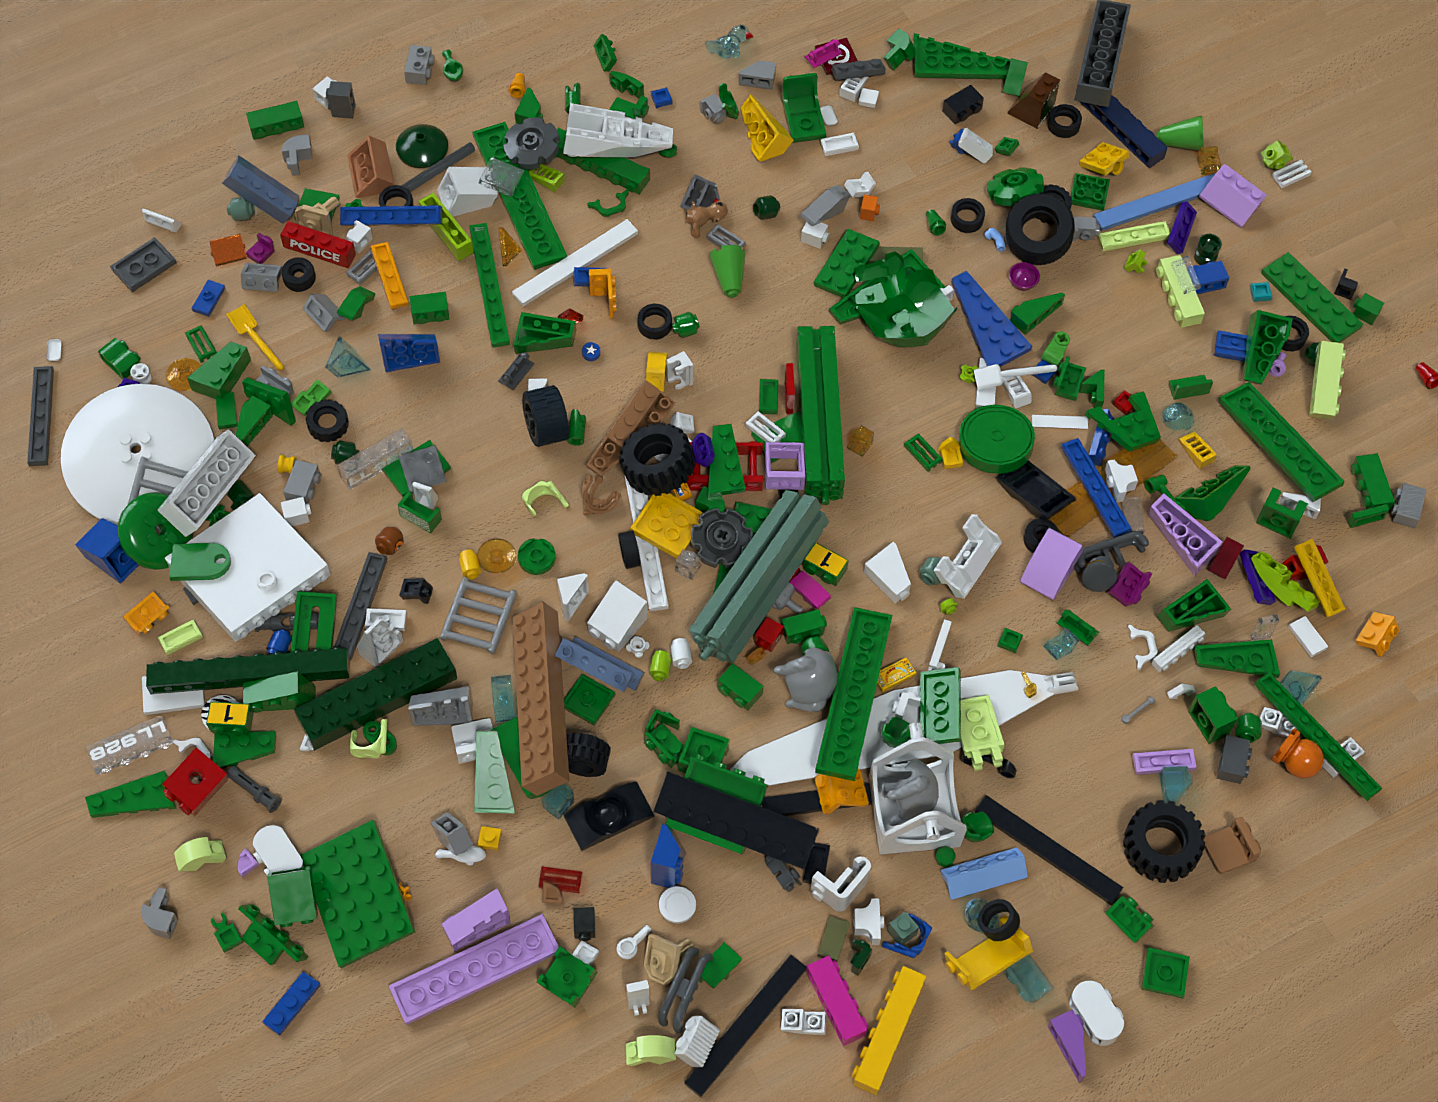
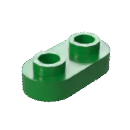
(371, 737)

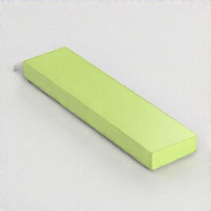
(1133, 236)

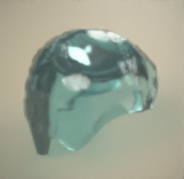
(1178, 416)
(971, 914)

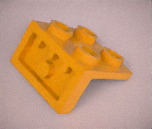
(603, 284)

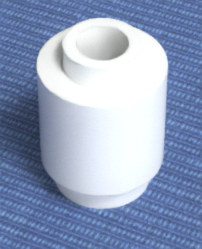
(681, 653)

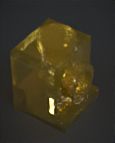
(1209, 160)
(861, 440)

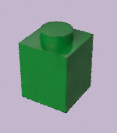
(1367, 308)

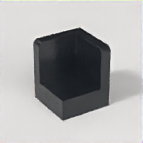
(1346, 287)

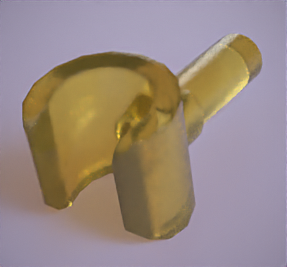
(1030, 689)

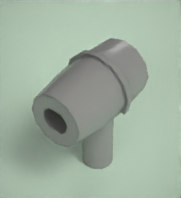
(785, 600)

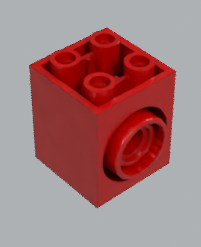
(189, 795)

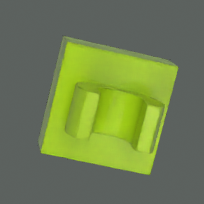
(1135, 262)

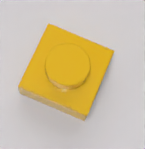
(489, 838)

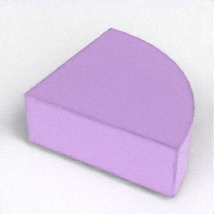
(246, 863)

